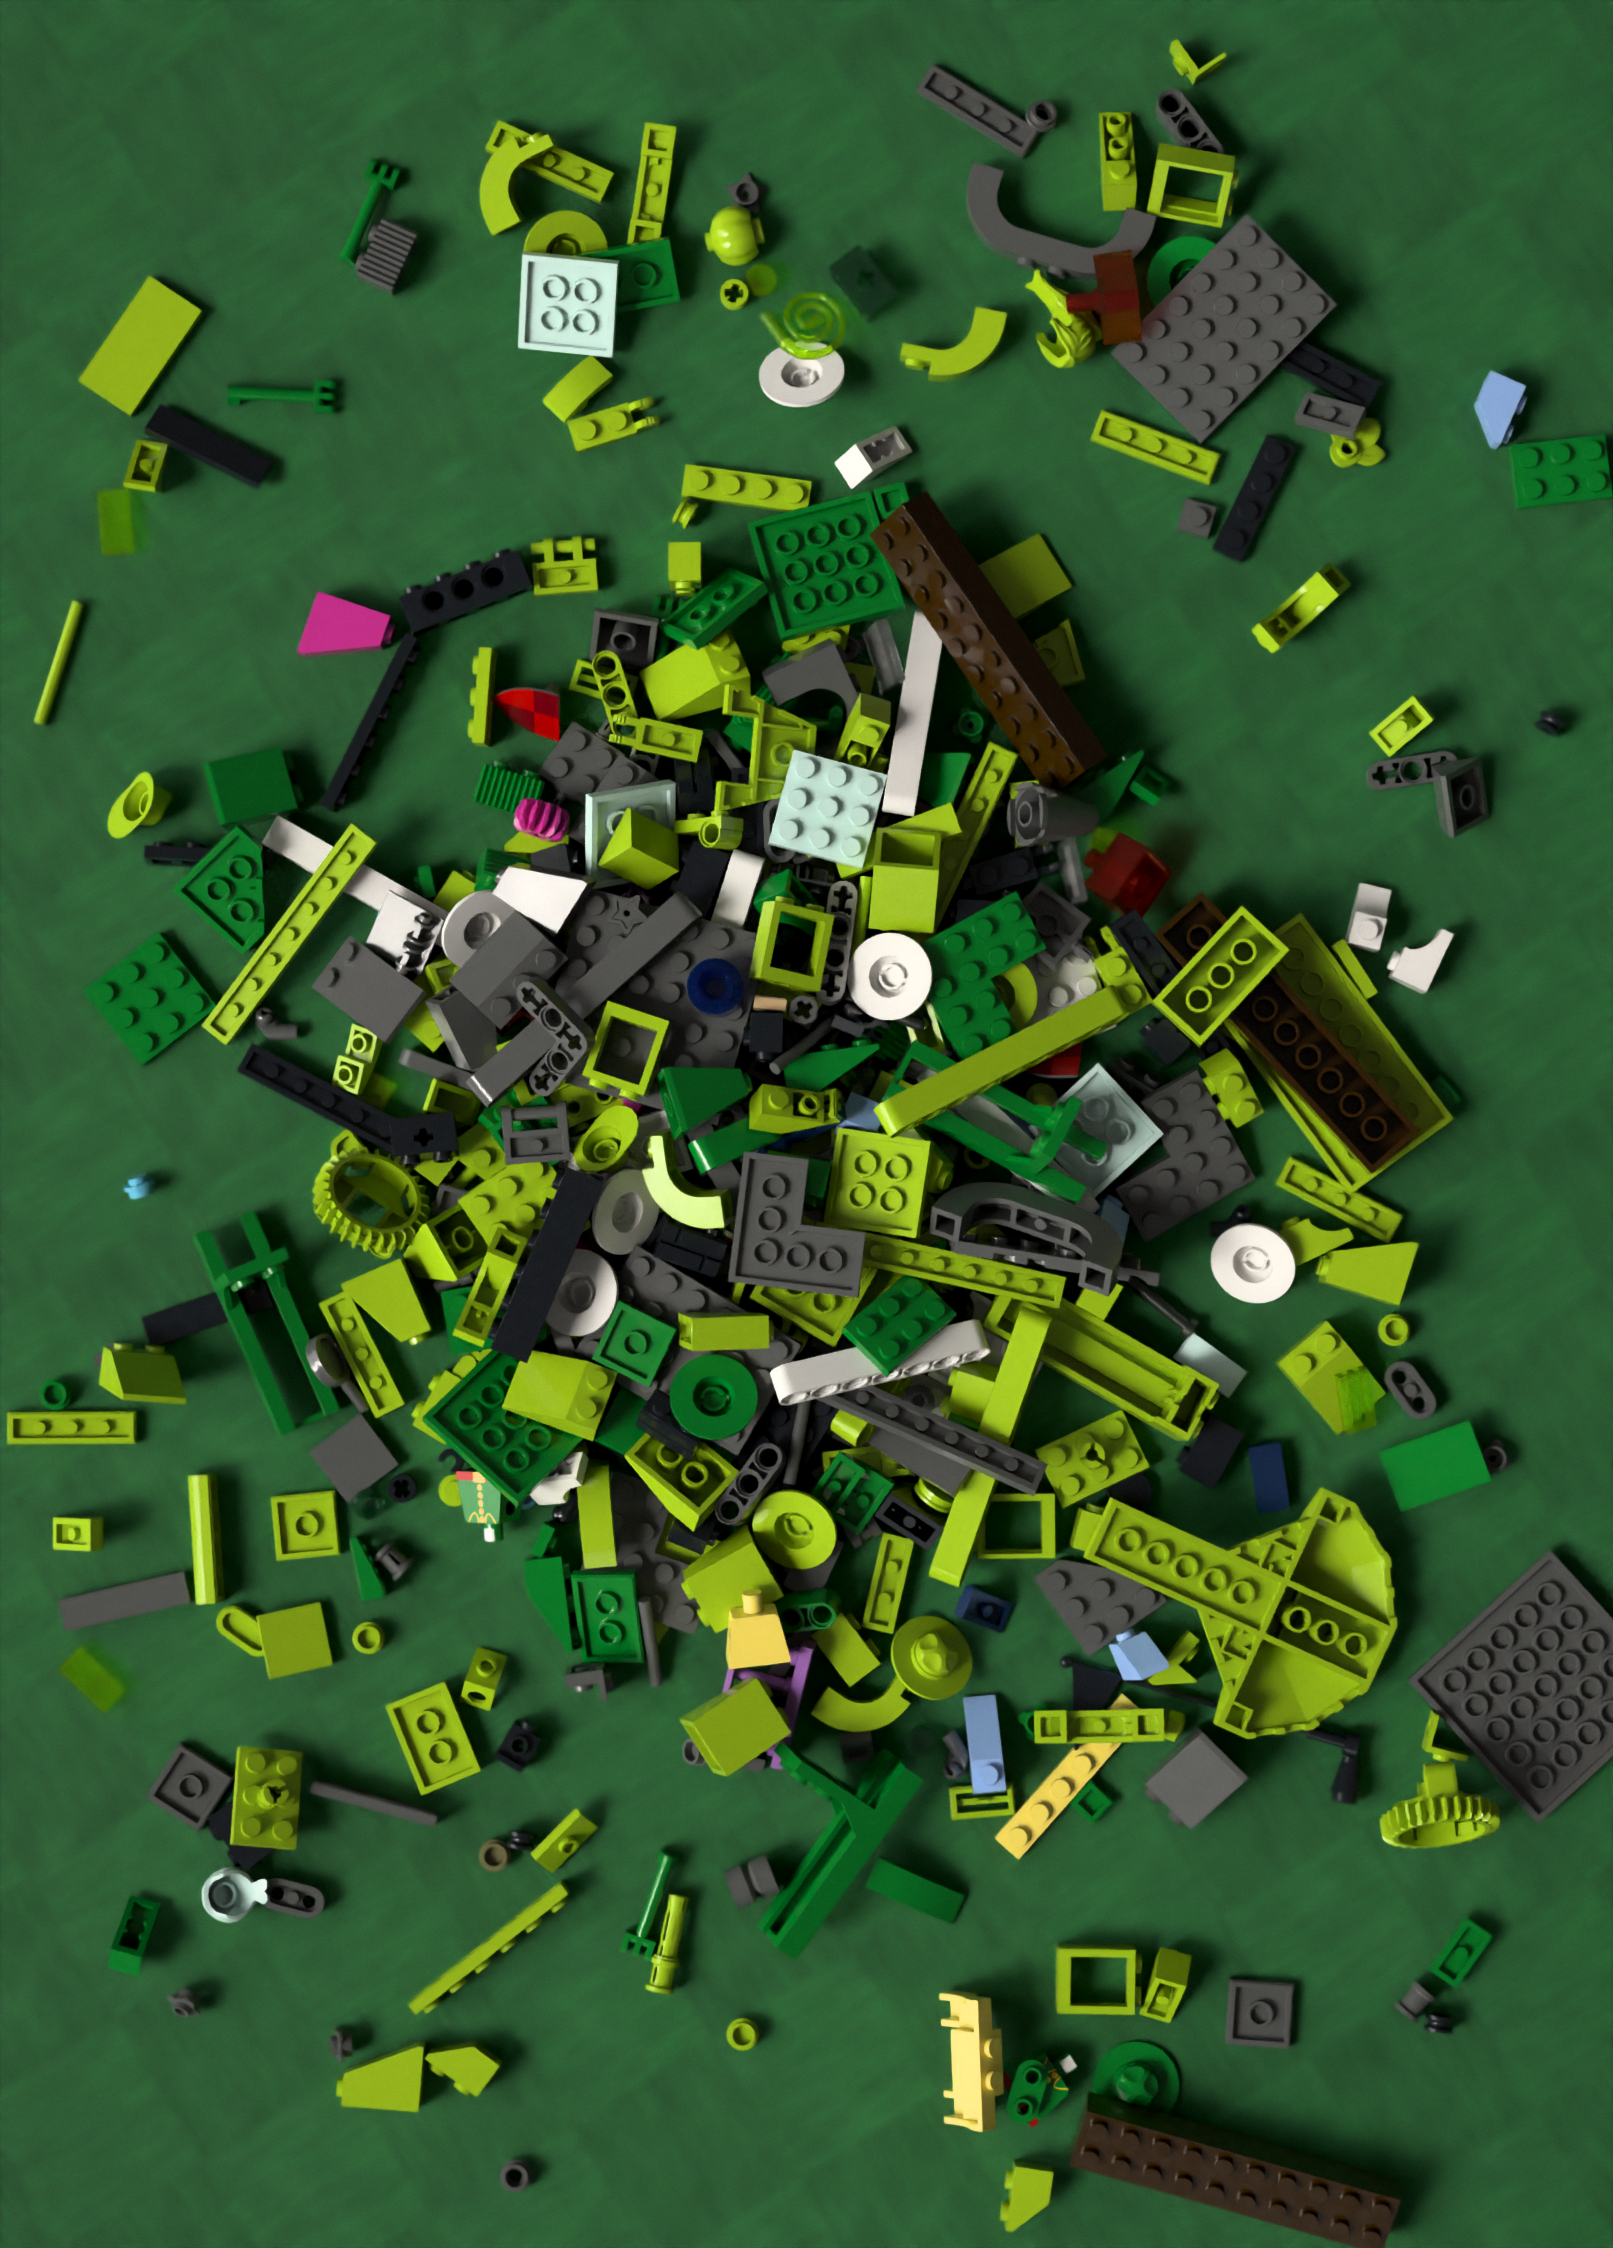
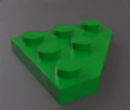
(229, 888)

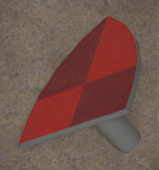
(533, 709)
(1060, 1066)

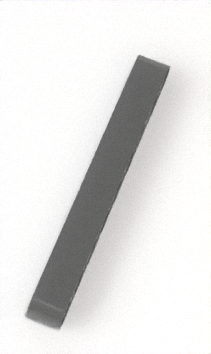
(587, 995)

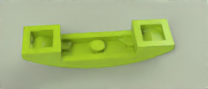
(652, 182)
(1099, 1726)

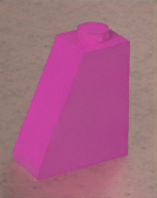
(344, 628)

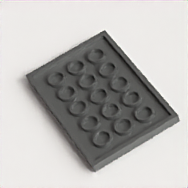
(1224, 328)
(664, 1293)

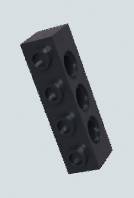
(484, 596)

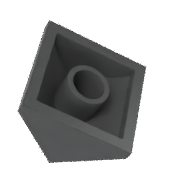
(626, 635)
(1460, 795)

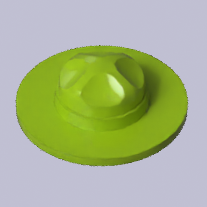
(565, 234)
(1018, 993)
(794, 1529)
(931, 1657)

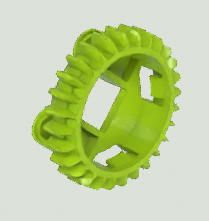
(385, 1185)
(1433, 1814)

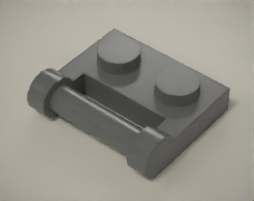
(536, 1144)

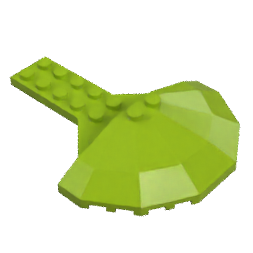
(1287, 1614)

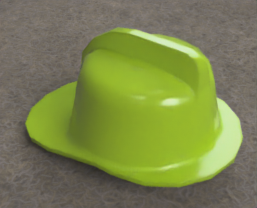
(138, 805)
(607, 1141)

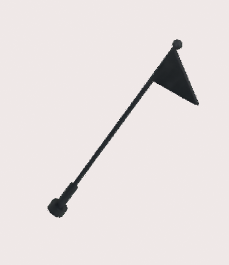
(1095, 1686)

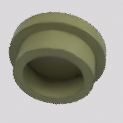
(494, 1855)

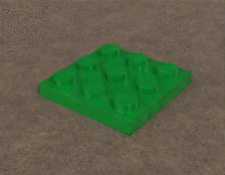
(150, 999)

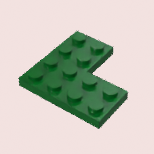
(966, 961)

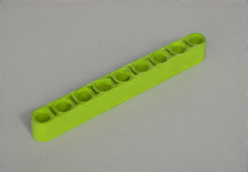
(1001, 1061)
(999, 1424)

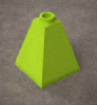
(446, 1247)

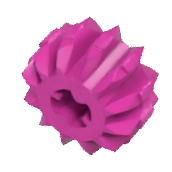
(541, 820)

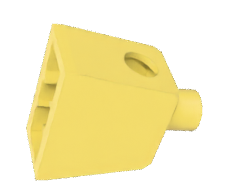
(755, 1634)

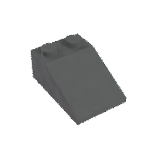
(368, 990)

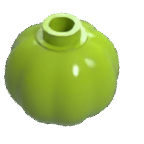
(735, 235)

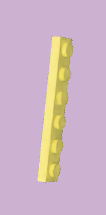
(1057, 1790)

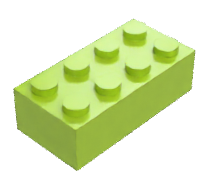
(1220, 976)

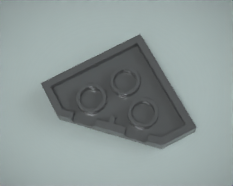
(1096, 1601)

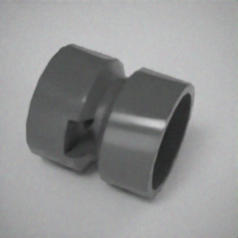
(752, 1881)

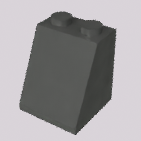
(1193, 1779)

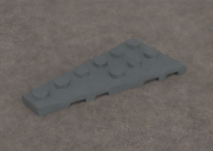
(1052, 1256)

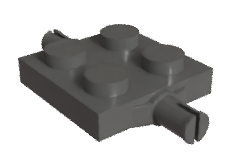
(579, 762)
(1057, 924)

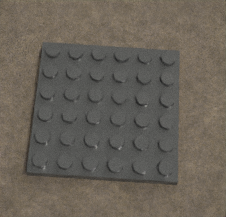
(660, 992)
(1530, 1686)

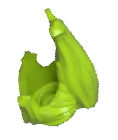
(1075, 332)

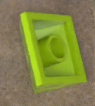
(642, 851)

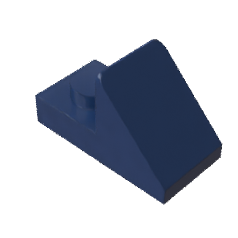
(983, 1608)

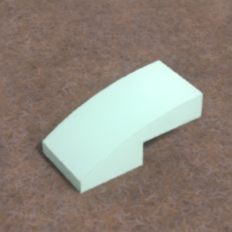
(1211, 1363)

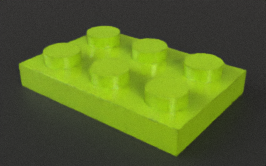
(433, 1737)

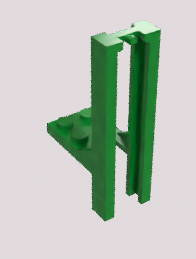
(1053, 1121)
(226, 1285)
(844, 1846)

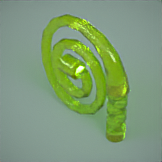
(813, 322)

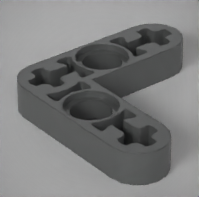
(565, 1041)

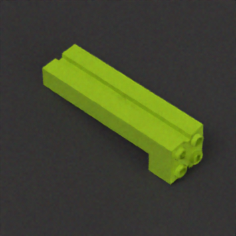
(1115, 1366)

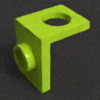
(1185, 64)
(483, 1677)
(1440, 1752)

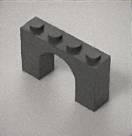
(815, 669)

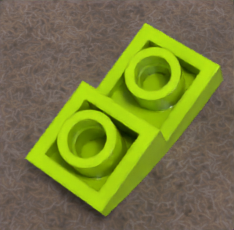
(576, 388)
(358, 1062)

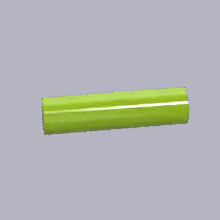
(206, 1538)

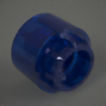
(698, 985)

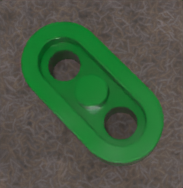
(1026, 2091)

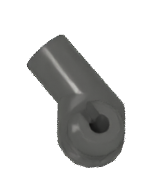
(272, 1028)
(958, 1756)

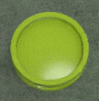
(933, 1496)

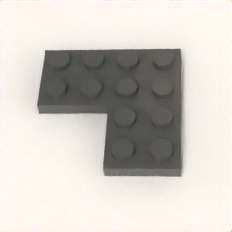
(1200, 1159)
(774, 1245)
(638, 1528)

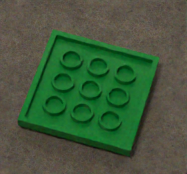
(824, 566)
(497, 1443)

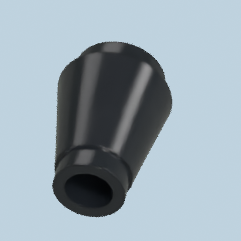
(1347, 1781)

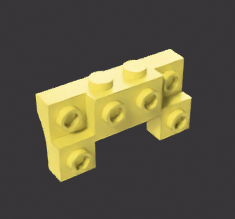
(975, 2061)

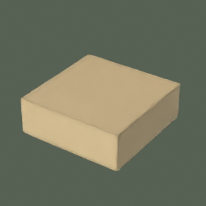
(770, 1004)

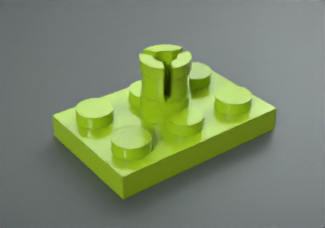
(1092, 1459)
(266, 1798)

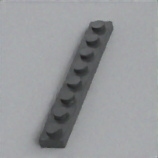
(941, 1436)

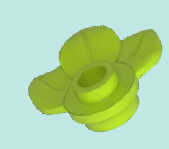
(1363, 449)

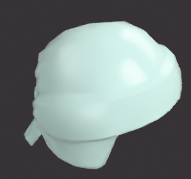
(232, 1894)

